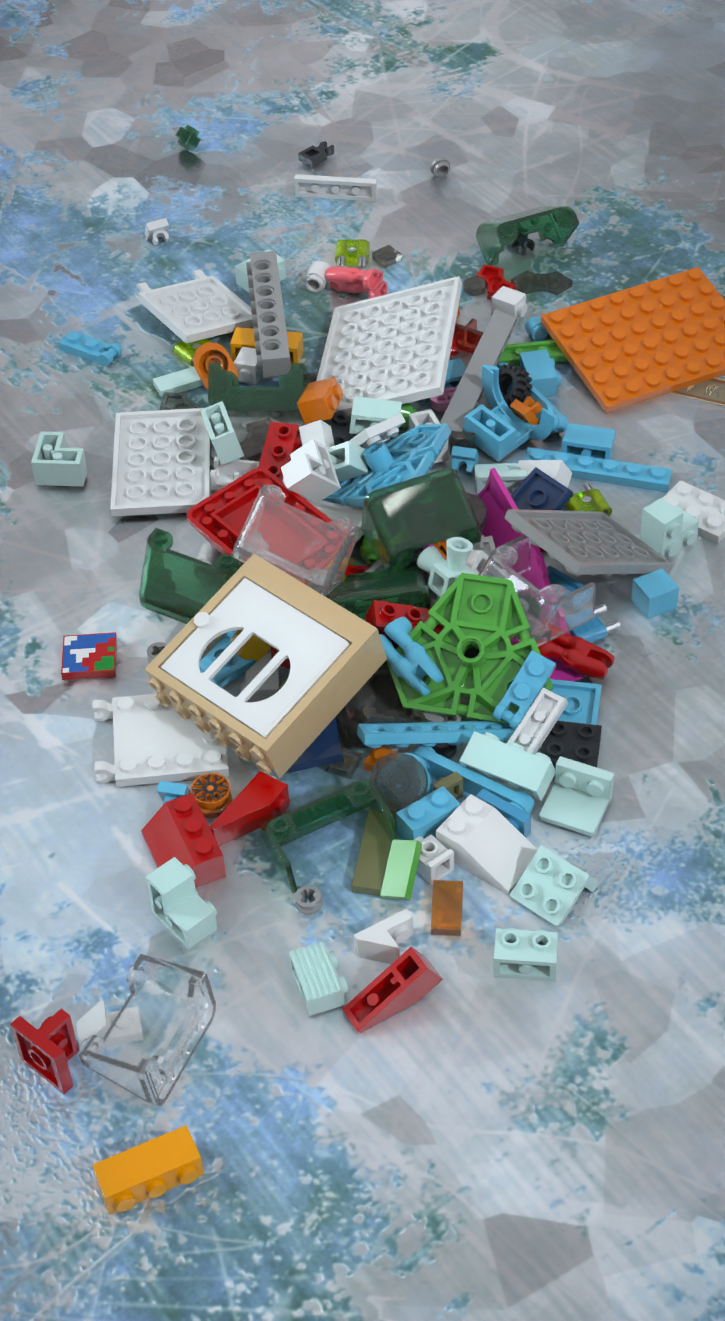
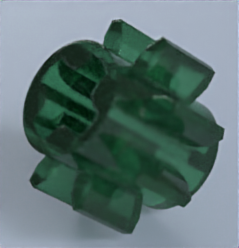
(188, 137)

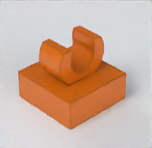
(527, 410)

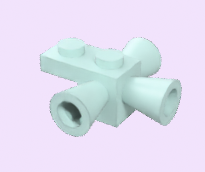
(444, 571)

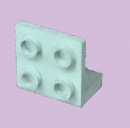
(509, 473)
(578, 796)
(551, 886)

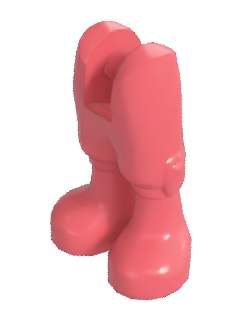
(356, 281)

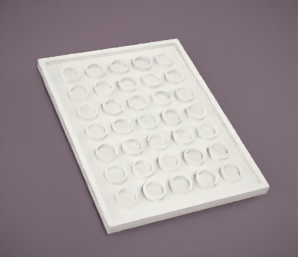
(393, 344)

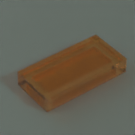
(447, 908)

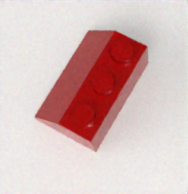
(183, 833)

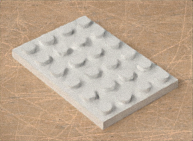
(159, 462)

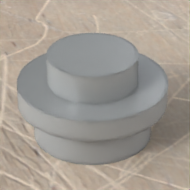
(440, 167)

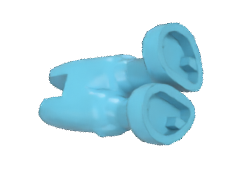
(415, 663)

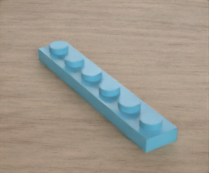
(608, 470)
(429, 733)

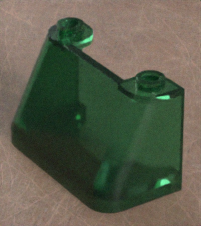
(550, 222)
(225, 387)
(418, 515)
(179, 583)
(398, 586)

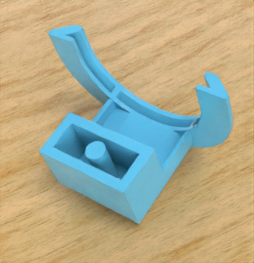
(499, 429)

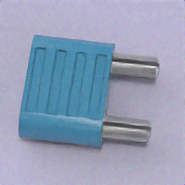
(594, 629)

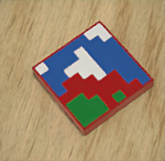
(89, 656)

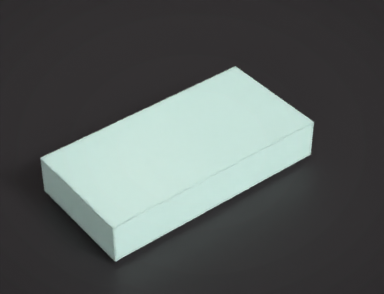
(178, 381)

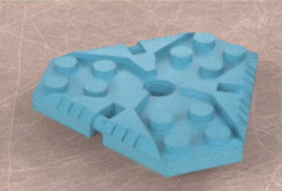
(394, 462)

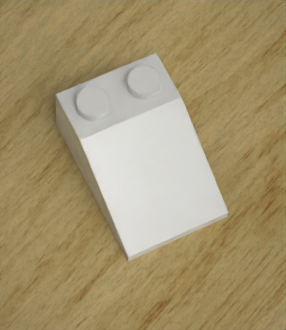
(486, 844)

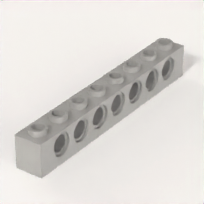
(268, 314)

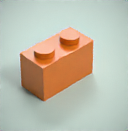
(320, 400)

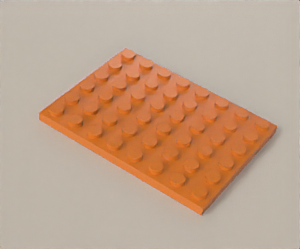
(644, 339)

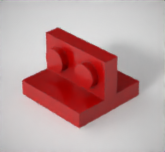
(48, 1048)

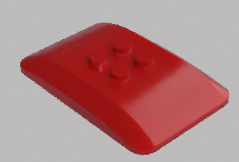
(225, 512)

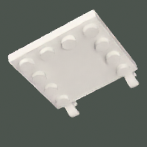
(196, 307)
(155, 744)

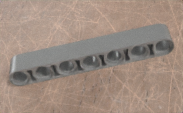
(486, 353)

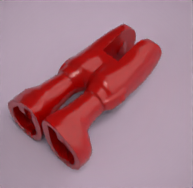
(579, 655)

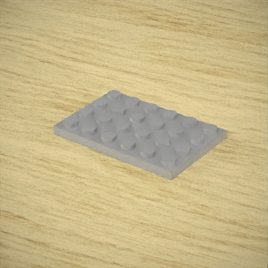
(587, 542)

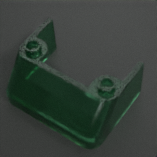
(320, 813)

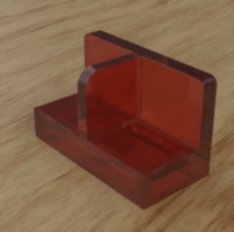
(467, 336)

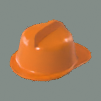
(212, 353)

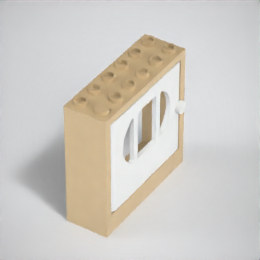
(328, 656)

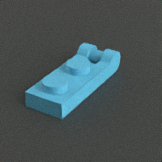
(89, 348)
(524, 688)

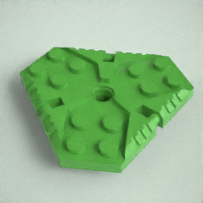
(477, 615)

